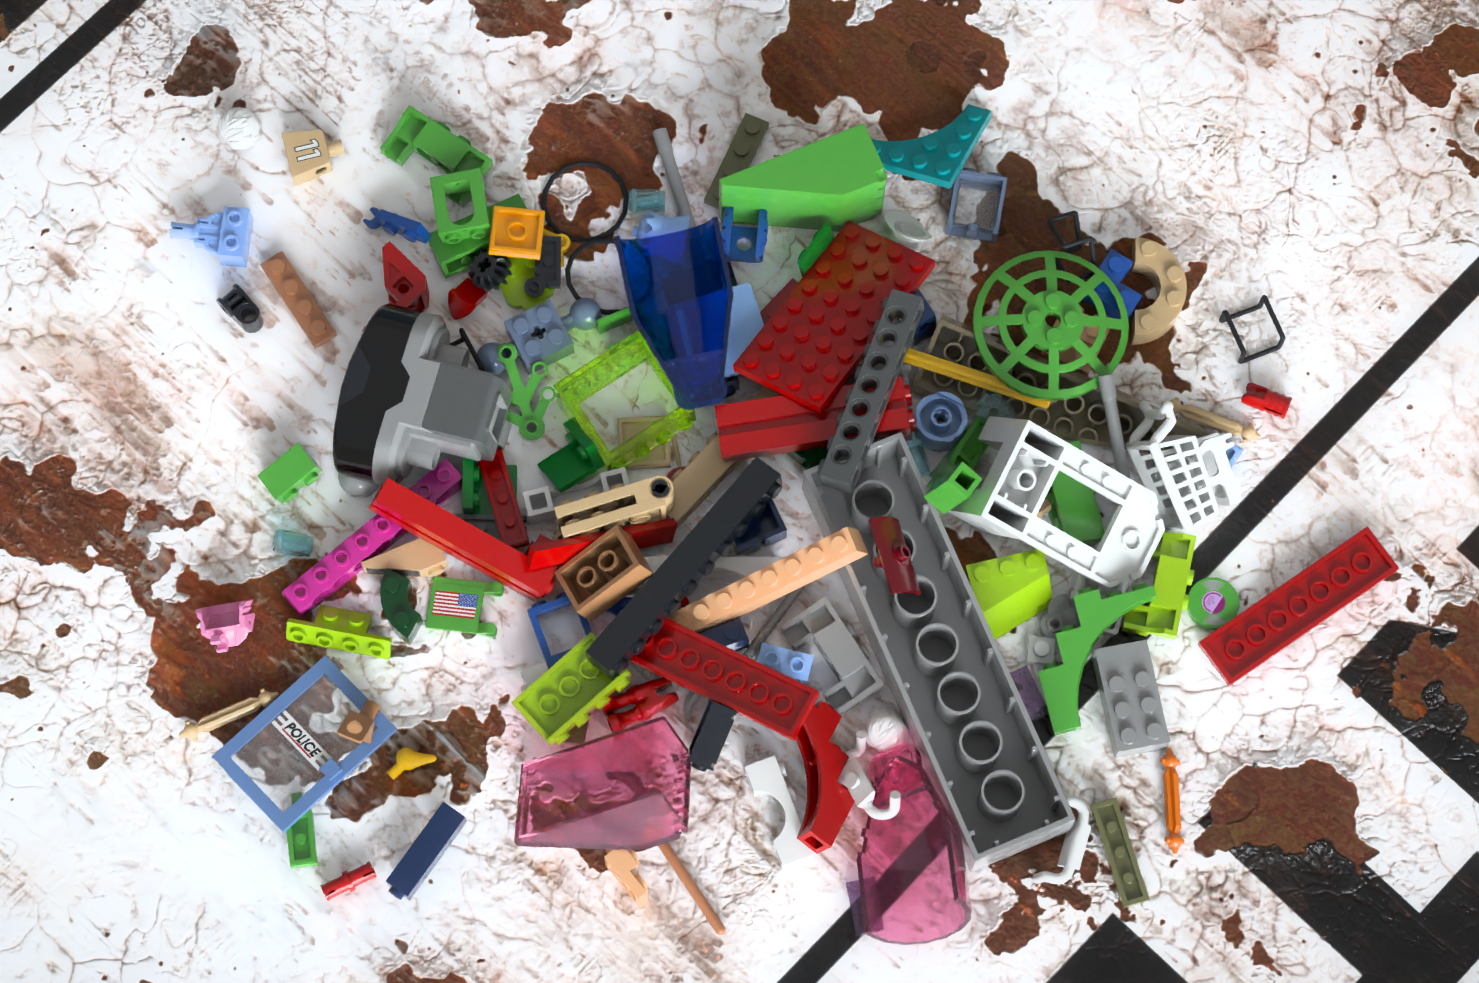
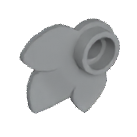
(1059, 612)

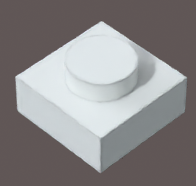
(1040, 650)

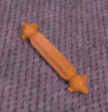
(1172, 800)

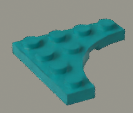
(939, 155)

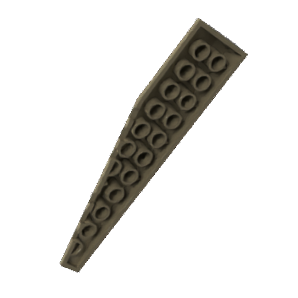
(1070, 419)

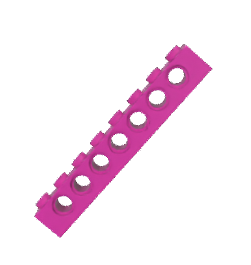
(365, 543)

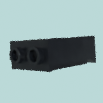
(710, 736)

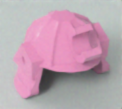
(226, 623)

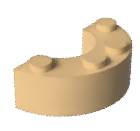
(1171, 288)

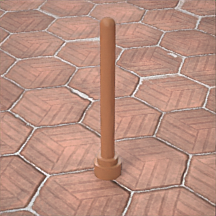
(692, 888)

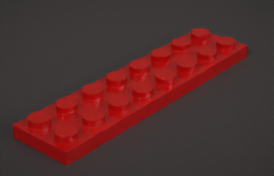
(1298, 606)
(728, 678)

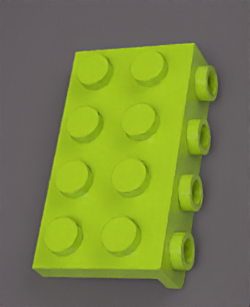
(567, 694)

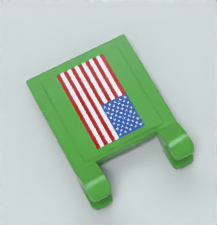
(458, 605)

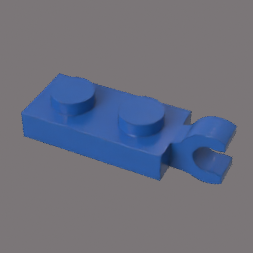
(397, 224)

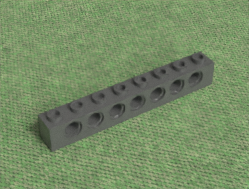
(845, 475)

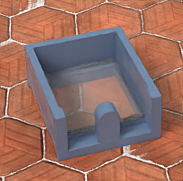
(976, 205)

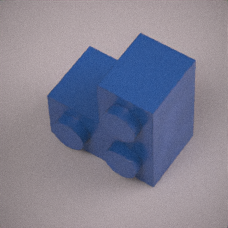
(1117, 269)

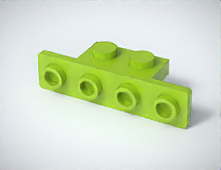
(341, 631)

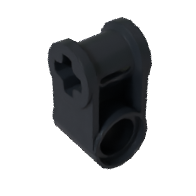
(239, 306)

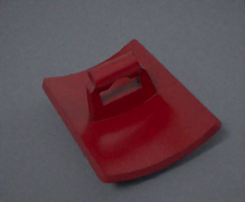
(893, 555)

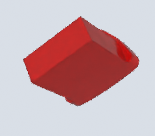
(465, 299)

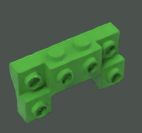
(437, 145)

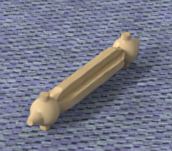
(1214, 420)
(228, 714)

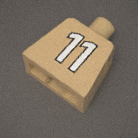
(309, 154)

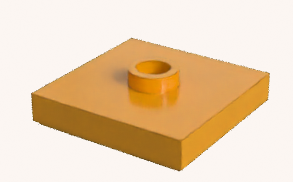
(516, 232)

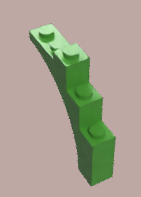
(954, 474)
(1095, 615)

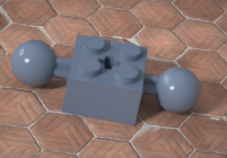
(541, 321)

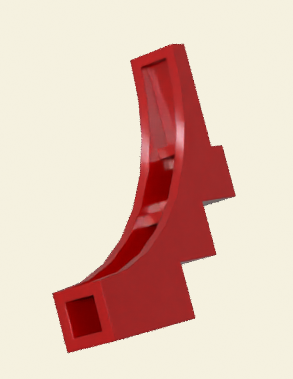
(823, 762)

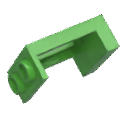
(454, 183)

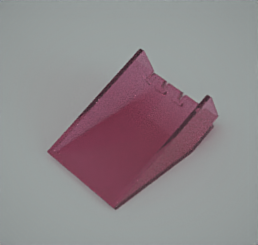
(608, 792)

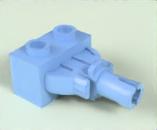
(221, 234)
(786, 661)

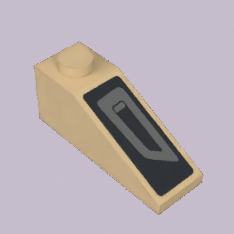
(411, 559)

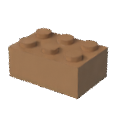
(603, 573)

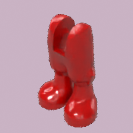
(645, 700)

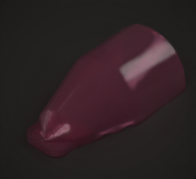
(913, 862)

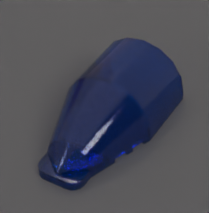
(682, 307)

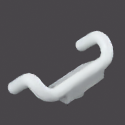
(860, 786)
(1072, 848)

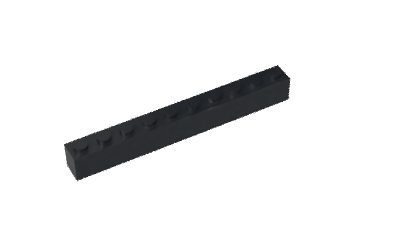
(684, 568)

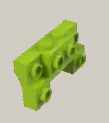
(1170, 582)

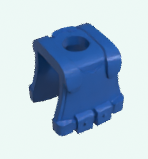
(732, 234)

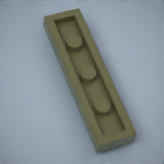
(739, 153)
(1119, 853)

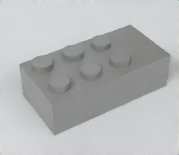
(1130, 698)

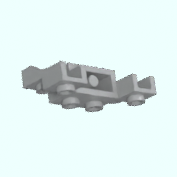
(839, 649)

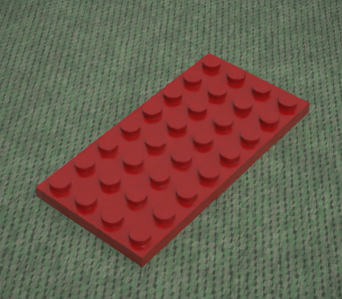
(830, 316)

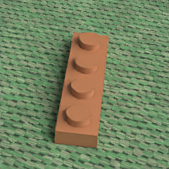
(298, 299)

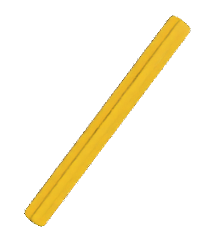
(967, 375)

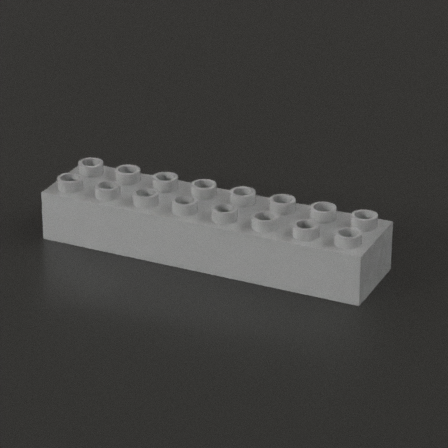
(944, 665)

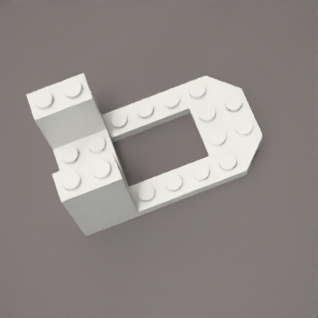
(1020, 481)

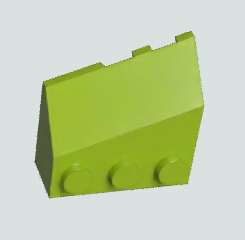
(1011, 589)

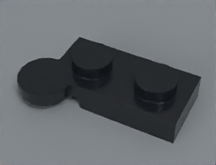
(546, 269)

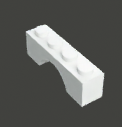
(541, 501)
(767, 781)

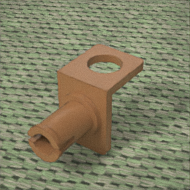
(360, 725)

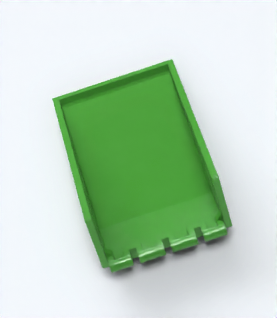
(811, 186)

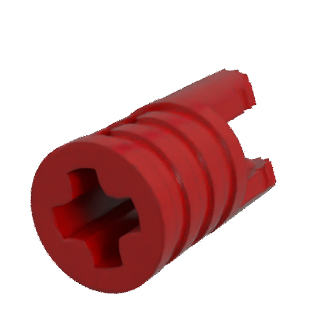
(1266, 400)

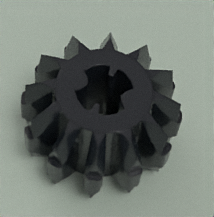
(489, 270)

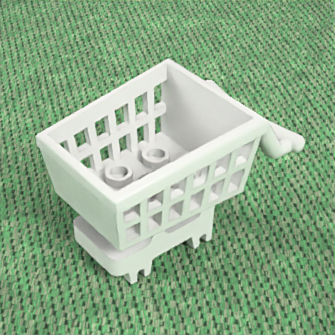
(1200, 463)

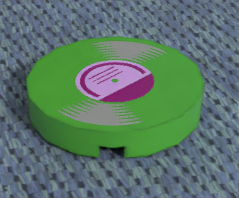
(1212, 603)

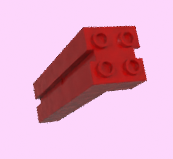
(786, 426)
(463, 540)

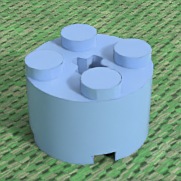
(937, 407)

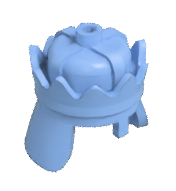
(658, 225)

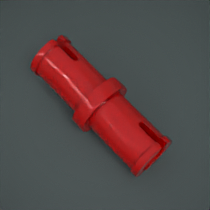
(348, 881)

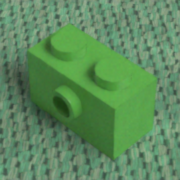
(290, 473)

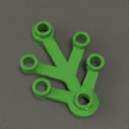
(522, 396)

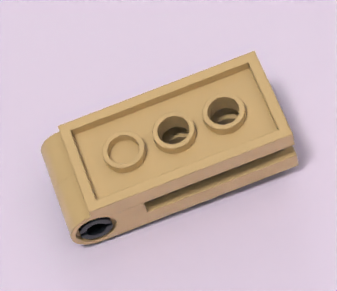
(621, 506)

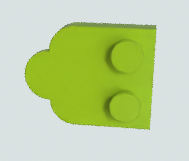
(514, 290)

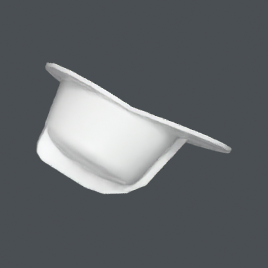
(906, 230)

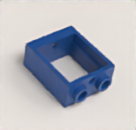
(541, 608)

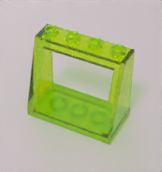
(602, 372)

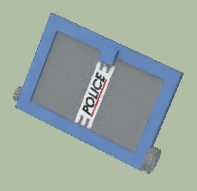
(293, 749)

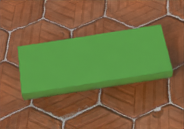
(455, 257)
(1075, 508)

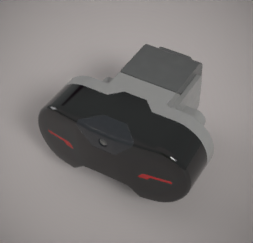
(414, 398)

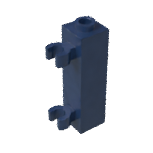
(425, 852)

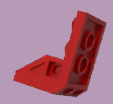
(403, 280)

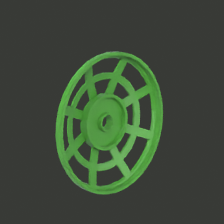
(1043, 336)

